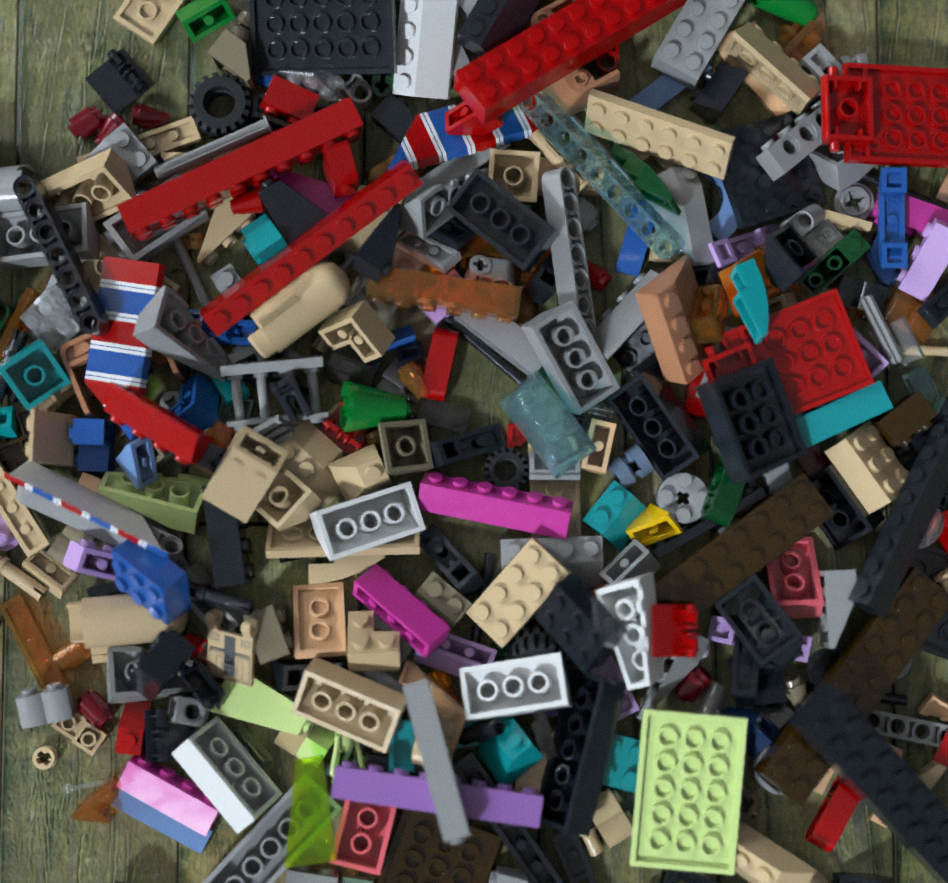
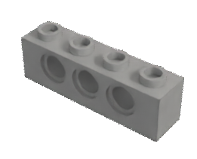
(775, 158)

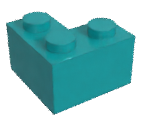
(262, 239)

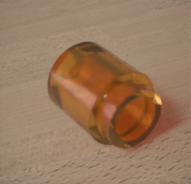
(71, 655)

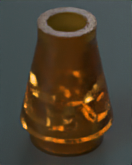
(414, 380)

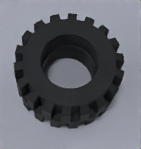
(210, 90)
(536, 642)

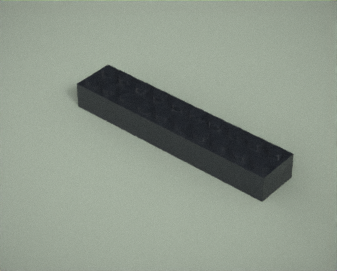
(876, 775)

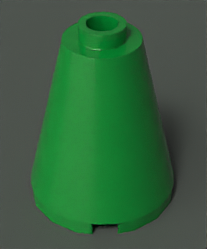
(792, 10)
(368, 406)

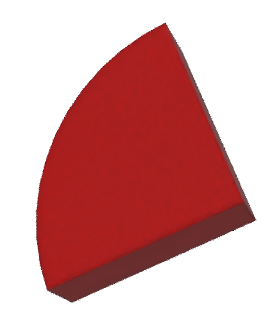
(514, 436)

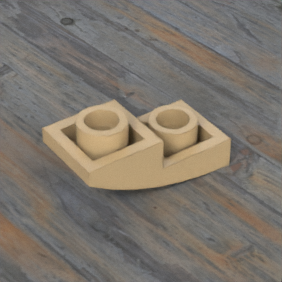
(81, 732)

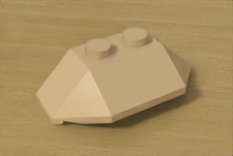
(309, 459)
(765, 861)

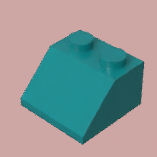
(613, 514)
(510, 753)

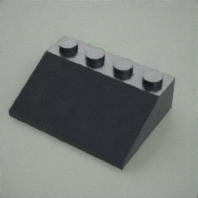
(751, 420)

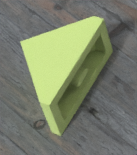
(317, 742)

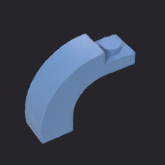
(724, 222)

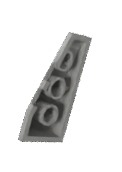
(833, 169)
(427, 209)
(693, 220)
(173, 331)
(118, 666)
(674, 671)

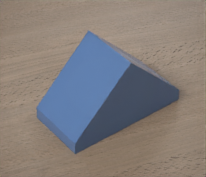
(139, 462)

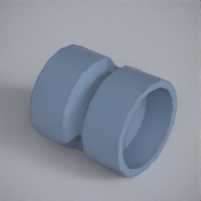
(622, 471)

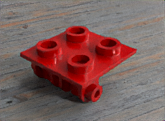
(347, 441)
(674, 630)

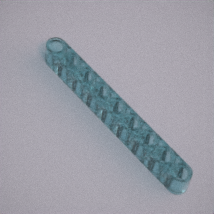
(612, 176)

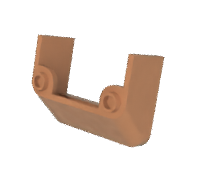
(573, 90)
(75, 358)

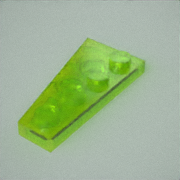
(310, 825)

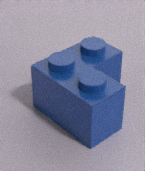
(198, 402)
(95, 444)

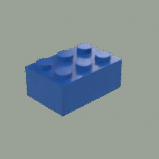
(151, 581)

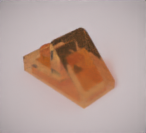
(97, 805)

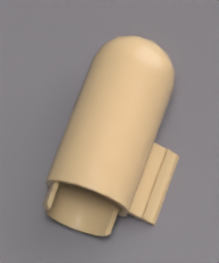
(299, 307)
(114, 623)

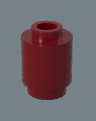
(86, 122)
(694, 684)
(95, 708)

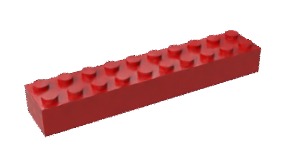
(552, 51)
(239, 170)

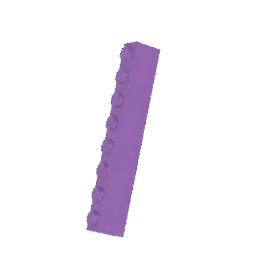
(413, 793)

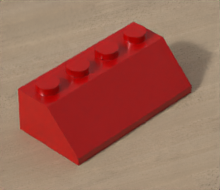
(156, 423)

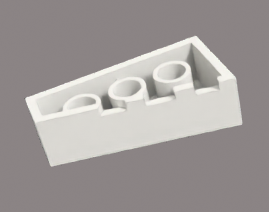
(631, 605)

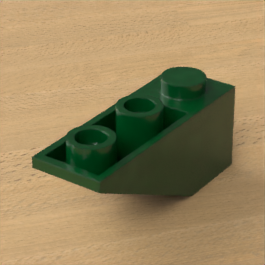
(835, 263)

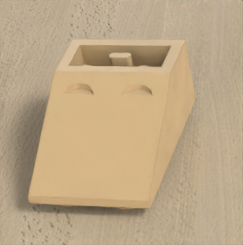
(50, 439)
(244, 473)

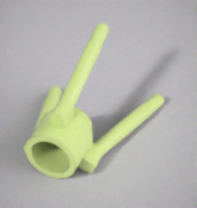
(345, 744)

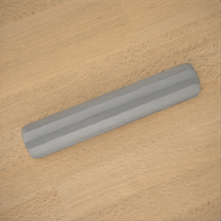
(881, 329)

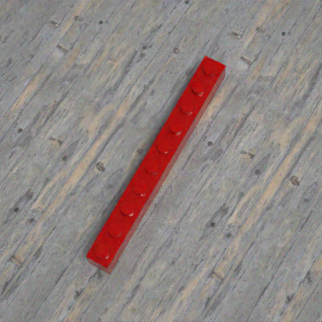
(310, 247)

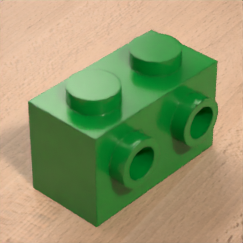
(204, 17)

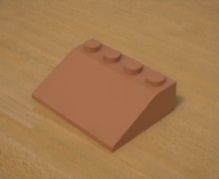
(667, 312)

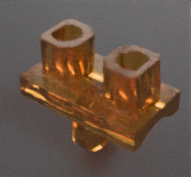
(807, 35)

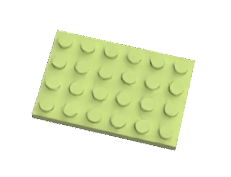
(688, 791)

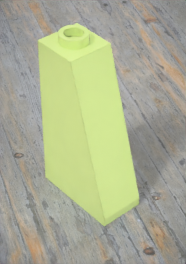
(262, 706)

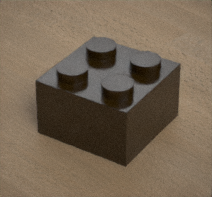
(907, 417)

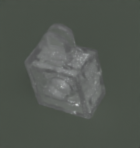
(51, 320)

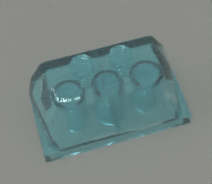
(547, 425)

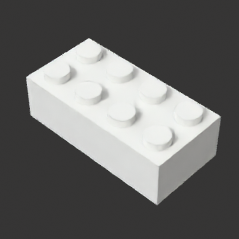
(227, 774)

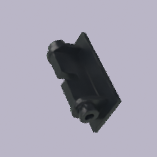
(209, 692)

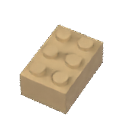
(868, 466)

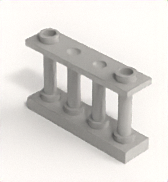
(260, 372)

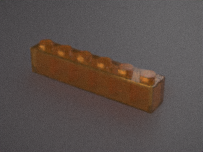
(447, 293)

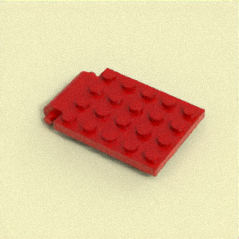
(886, 114)
(810, 348)

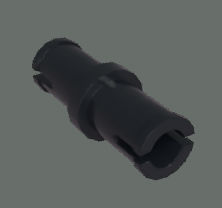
(482, 732)

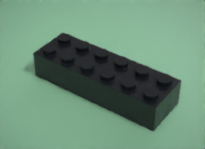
(582, 751)

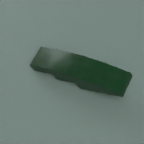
(645, 179)

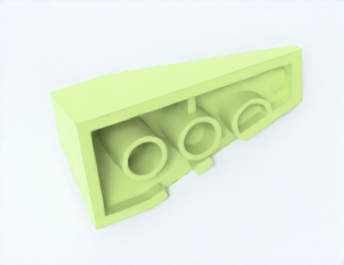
(169, 500)

